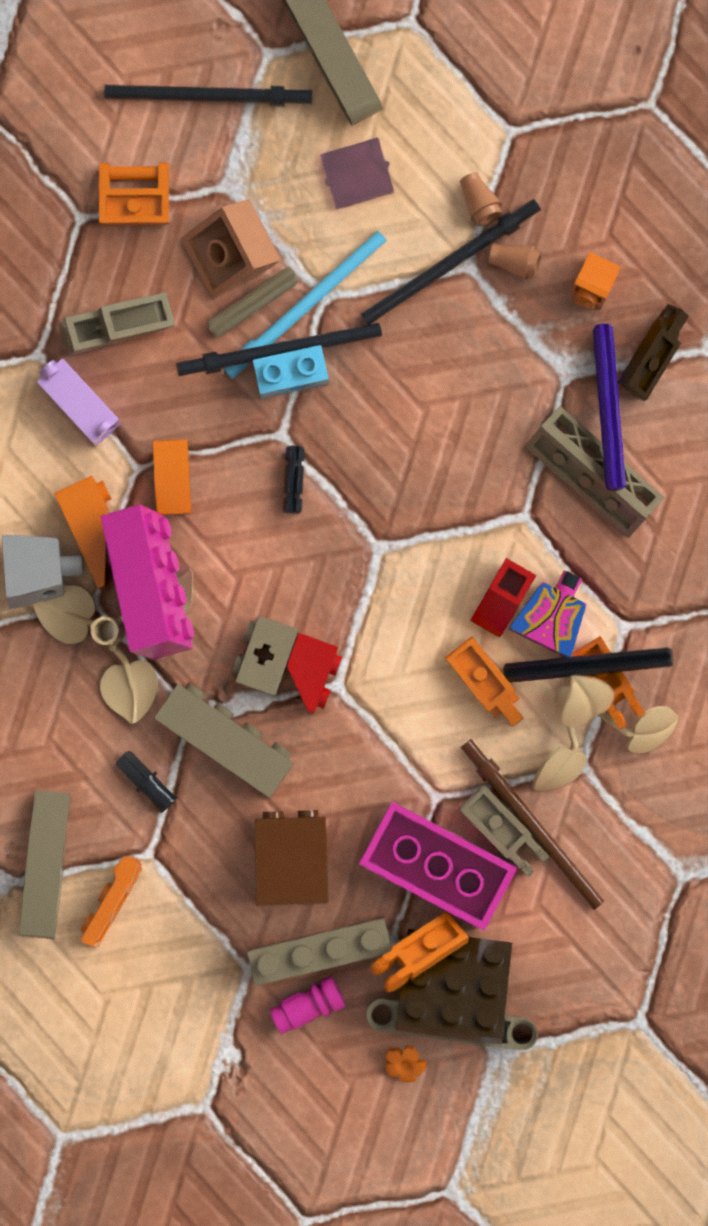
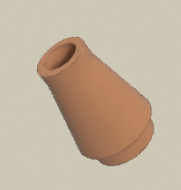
(480, 200)
(516, 259)

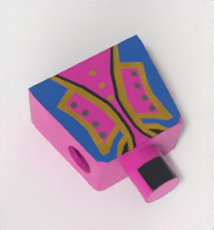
(552, 616)

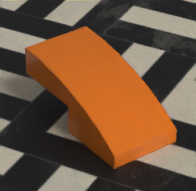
(172, 476)

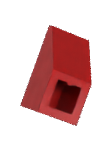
(503, 597)
(310, 667)

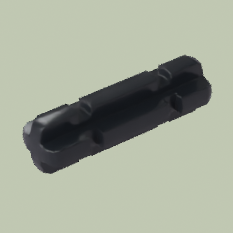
(293, 479)

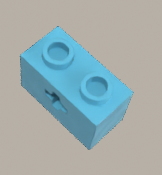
(291, 372)

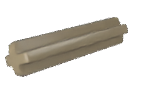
(252, 302)

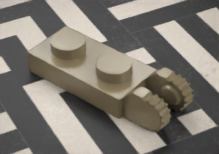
(501, 827)

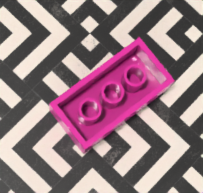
(147, 582)
(438, 865)

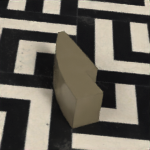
(116, 324)

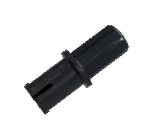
(145, 781)

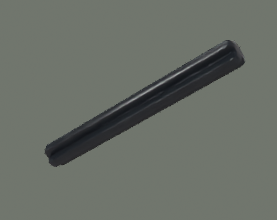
(589, 664)

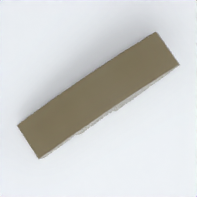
(44, 864)

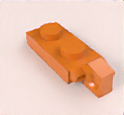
(485, 680)

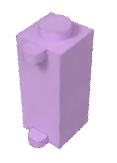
(78, 401)

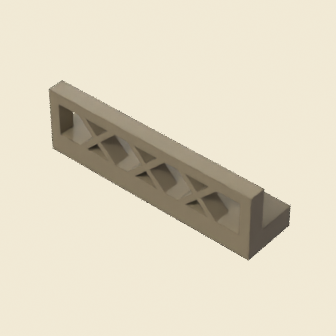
(586, 474)

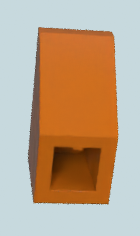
(594, 282)

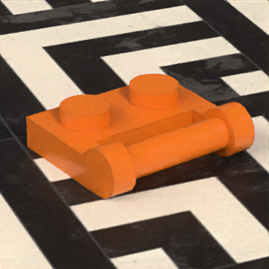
(134, 205)

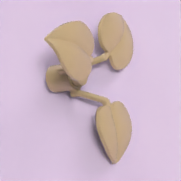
(125, 687)
(578, 705)

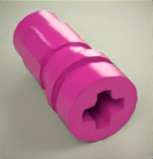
(307, 1006)

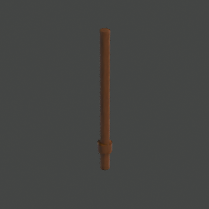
(488, 771)

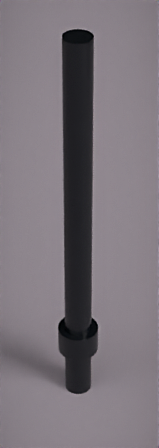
(276, 95)
(507, 224)
(213, 362)

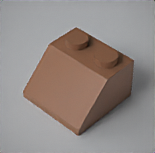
(230, 248)

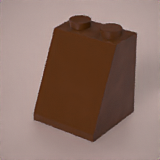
(291, 859)

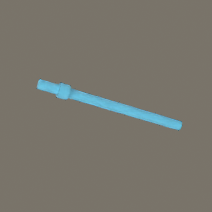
(312, 298)

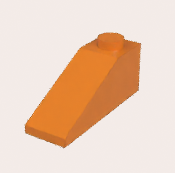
(83, 507)

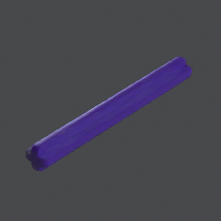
(609, 407)

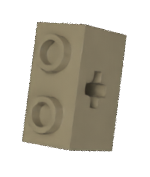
(281, 642)

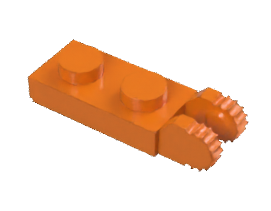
(617, 681)
(112, 900)
(421, 950)

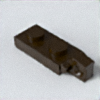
(654, 353)

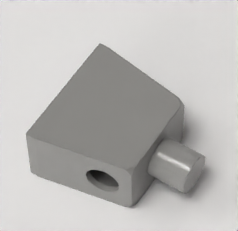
(36, 569)

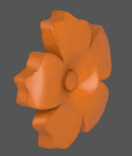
(405, 1064)

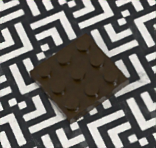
(460, 994)

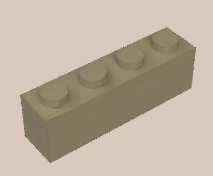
(224, 740)
(319, 951)

